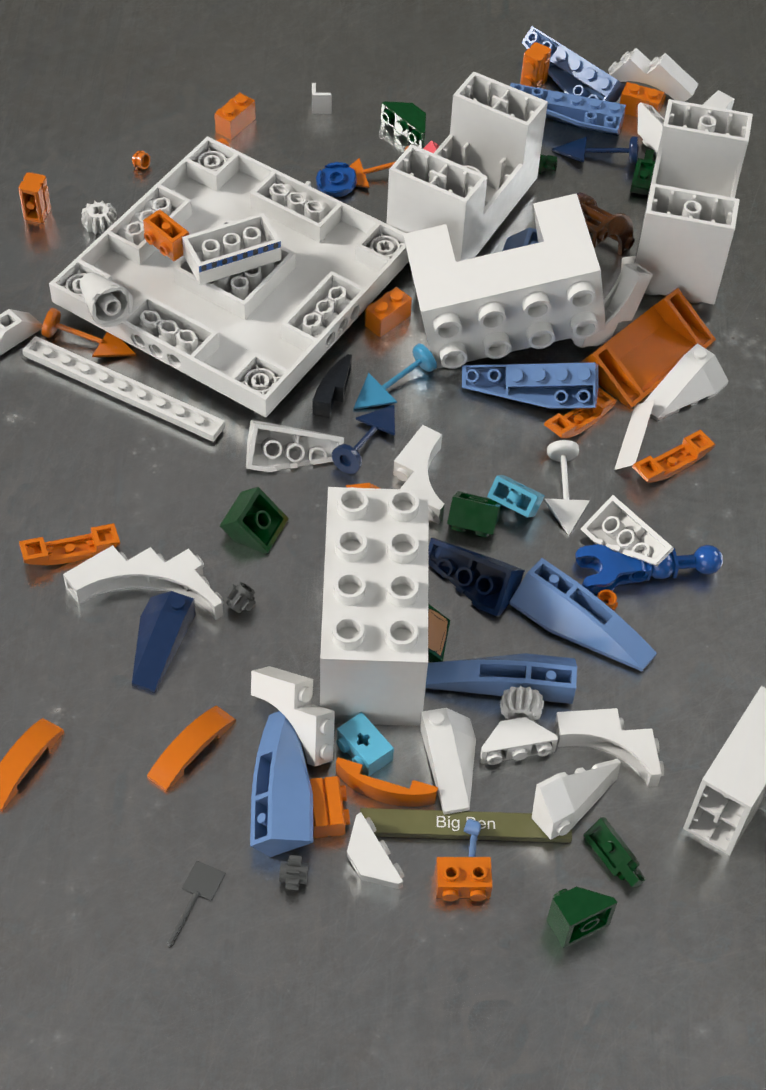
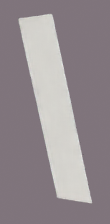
(634, 434)

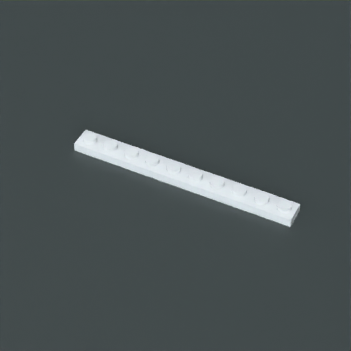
(124, 388)

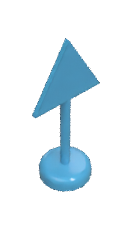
(374, 394)

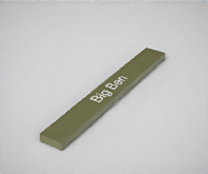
(435, 824)

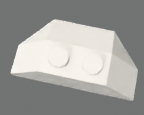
(650, 126)

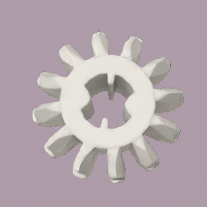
(98, 217)
(521, 703)

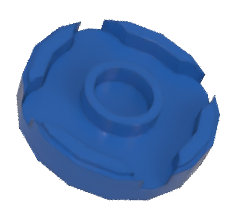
(336, 179)

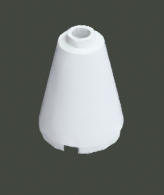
(105, 300)

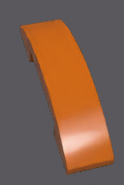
(580, 418)
(675, 460)
(69, 549)
(188, 746)
(23, 756)
(418, 795)

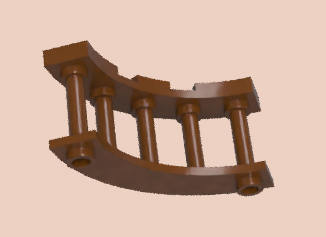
(604, 224)

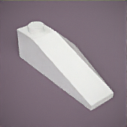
(690, 380)
(283, 447)
(626, 533)
(451, 754)
(567, 798)

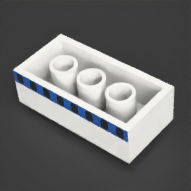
(231, 248)

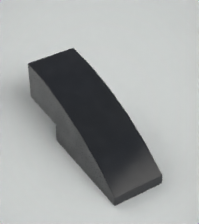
(332, 387)

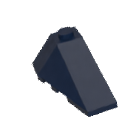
(479, 577)
(159, 637)

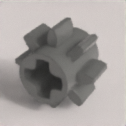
(240, 597)
(293, 872)

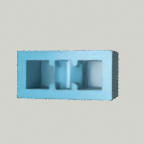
(515, 496)
(364, 744)

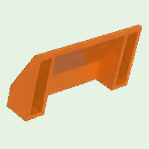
(649, 348)

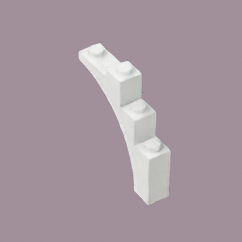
(113, 571)

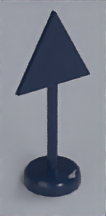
(577, 149)
(347, 457)

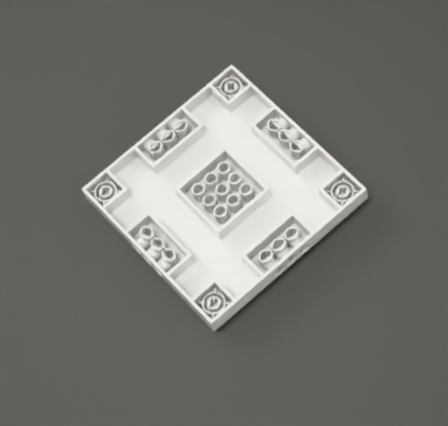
(258, 327)

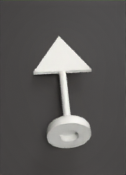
(565, 510)

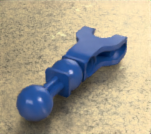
(621, 569)

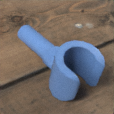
(473, 828)

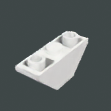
(15, 328)
(516, 741)
(371, 856)

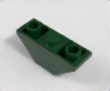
(406, 119)

